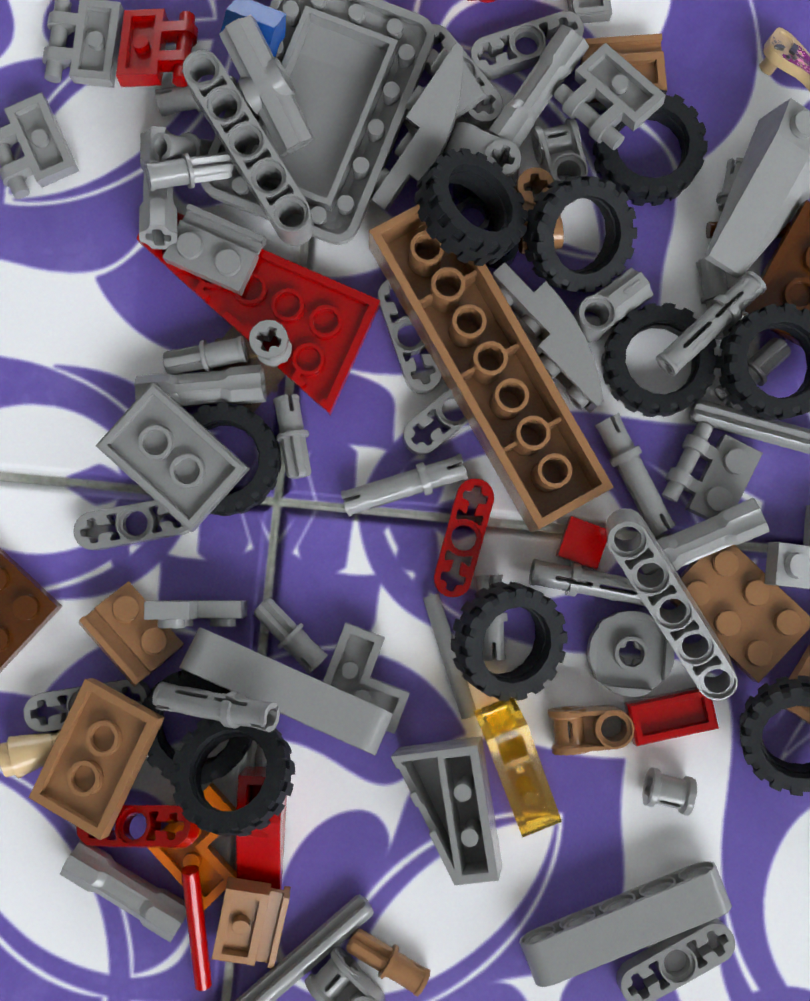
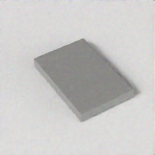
(172, 457)

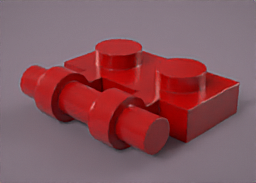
(144, 51)

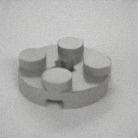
(610, 668)

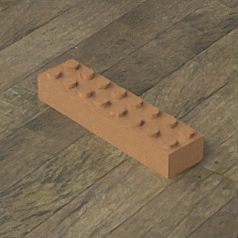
(491, 372)

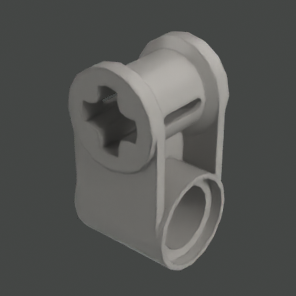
(473, 138)
(560, 150)
(342, 981)

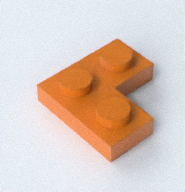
(212, 866)

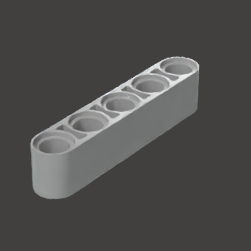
(243, 129)
(675, 623)
(294, 692)
(625, 923)

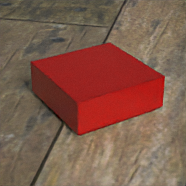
(582, 543)

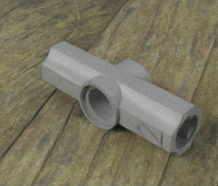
(266, 85)

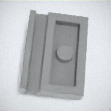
(215, 249)

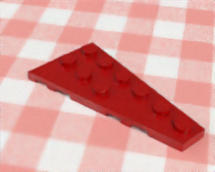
(320, 316)

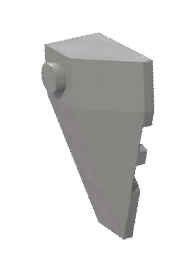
(766, 189)

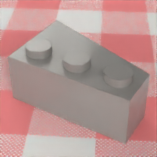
(456, 802)

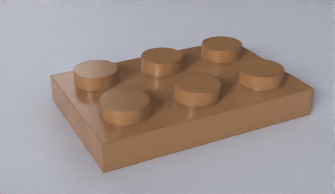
(749, 617)
(96, 758)

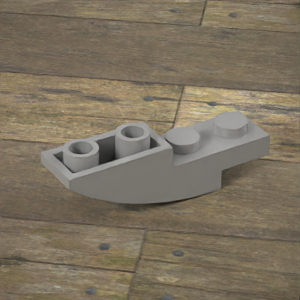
(434, 115)
(563, 347)

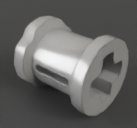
(265, 331)
(669, 791)

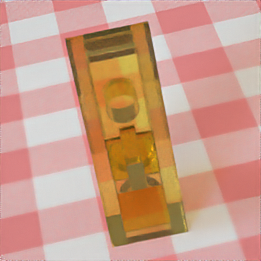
(518, 766)

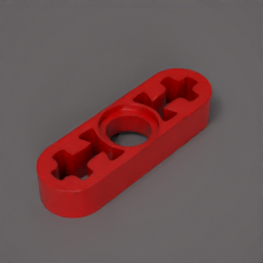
(482, 510)
(153, 836)

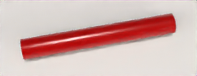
(196, 927)

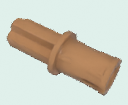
(388, 961)

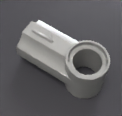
(613, 303)

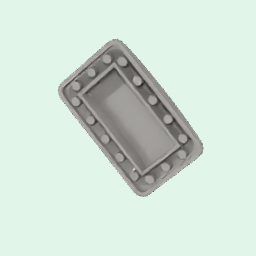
(351, 81)

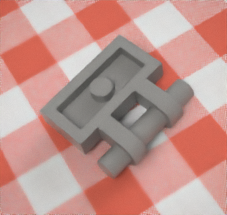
(95, 43)
(616, 86)
(41, 142)
(723, 479)

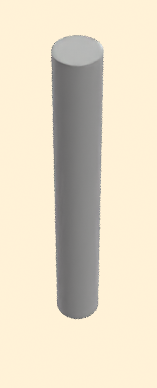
(443, 637)

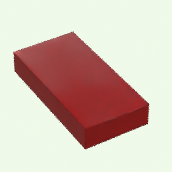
(671, 716)

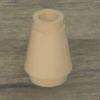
(25, 753)

